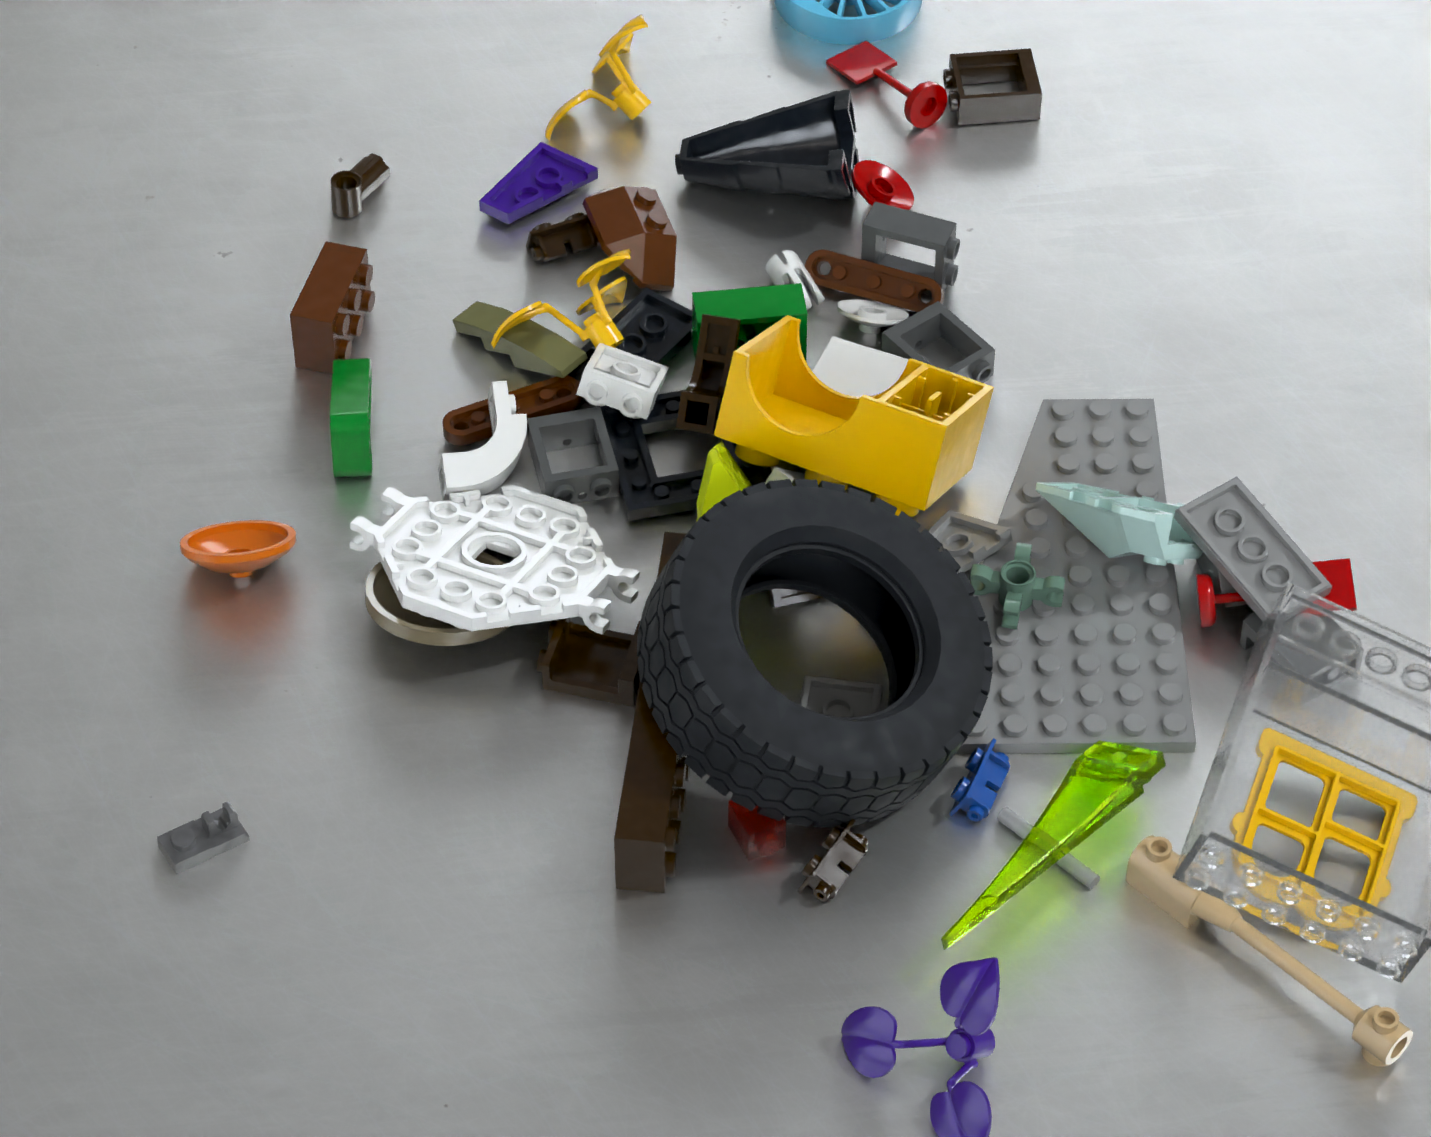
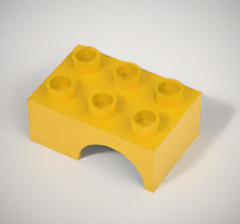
(896, 443)

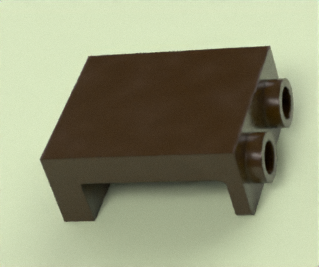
(590, 663)

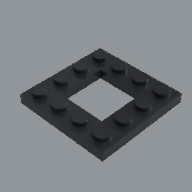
(639, 486)

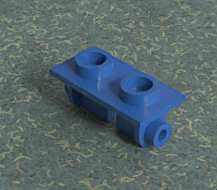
(984, 769)

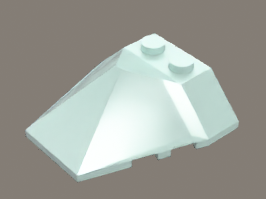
(1123, 523)

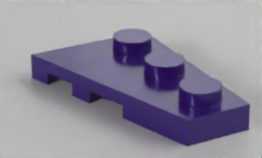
(535, 182)

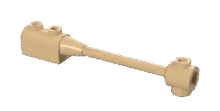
(1151, 874)

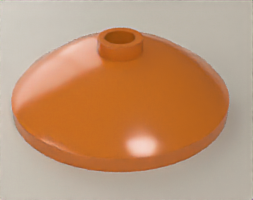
(238, 546)

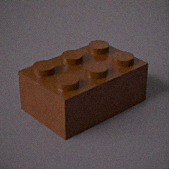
(331, 307)

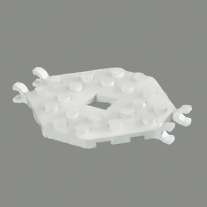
(555, 570)

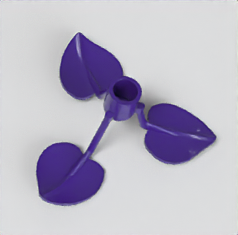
(971, 996)

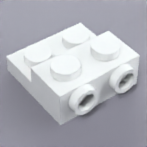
(622, 381)

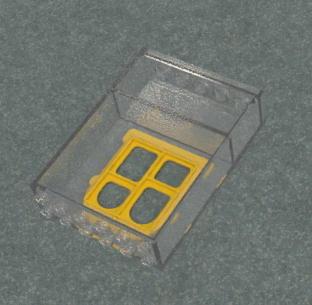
(1357, 714)

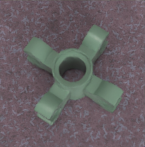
(1017, 585)

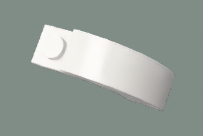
(494, 461)

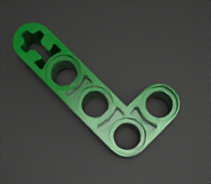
(351, 417)

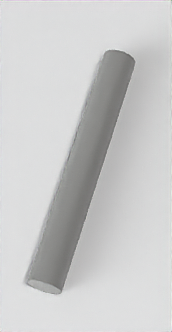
(1068, 862)

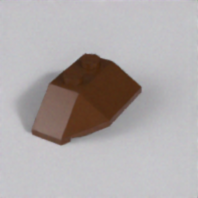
(638, 222)

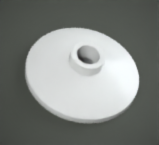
(871, 314)

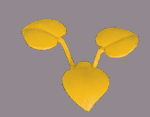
(627, 94)
(599, 325)

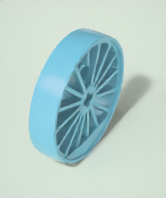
(819, 23)

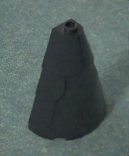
(786, 150)

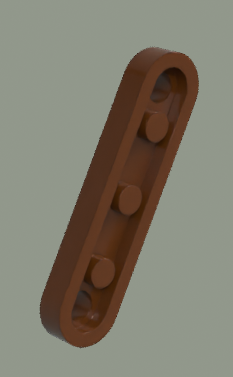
(873, 280)
(542, 398)

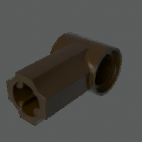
(354, 186)

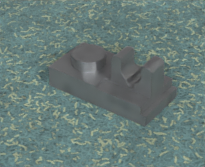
(202, 838)

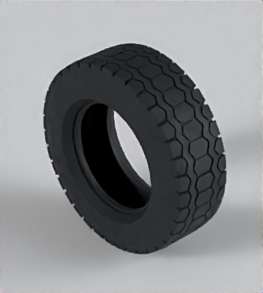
(751, 734)

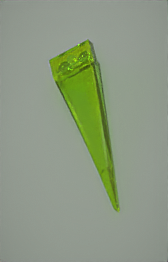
(1090, 795)

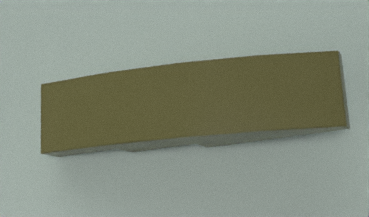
(528, 343)

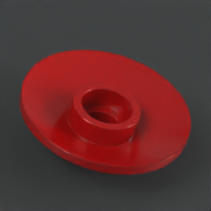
(881, 184)

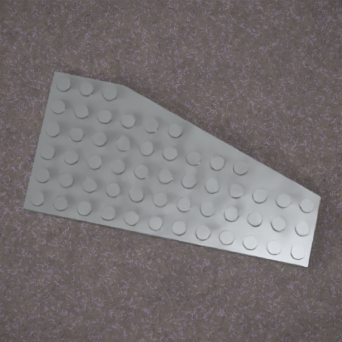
(1115, 649)

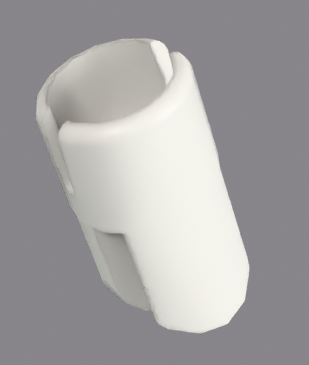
(793, 273)

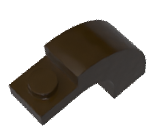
(703, 397)

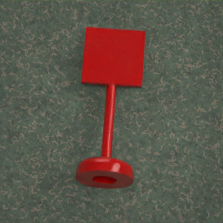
(923, 103)
(1337, 572)

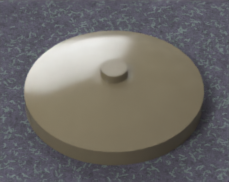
(409, 625)

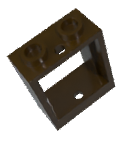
(990, 68)

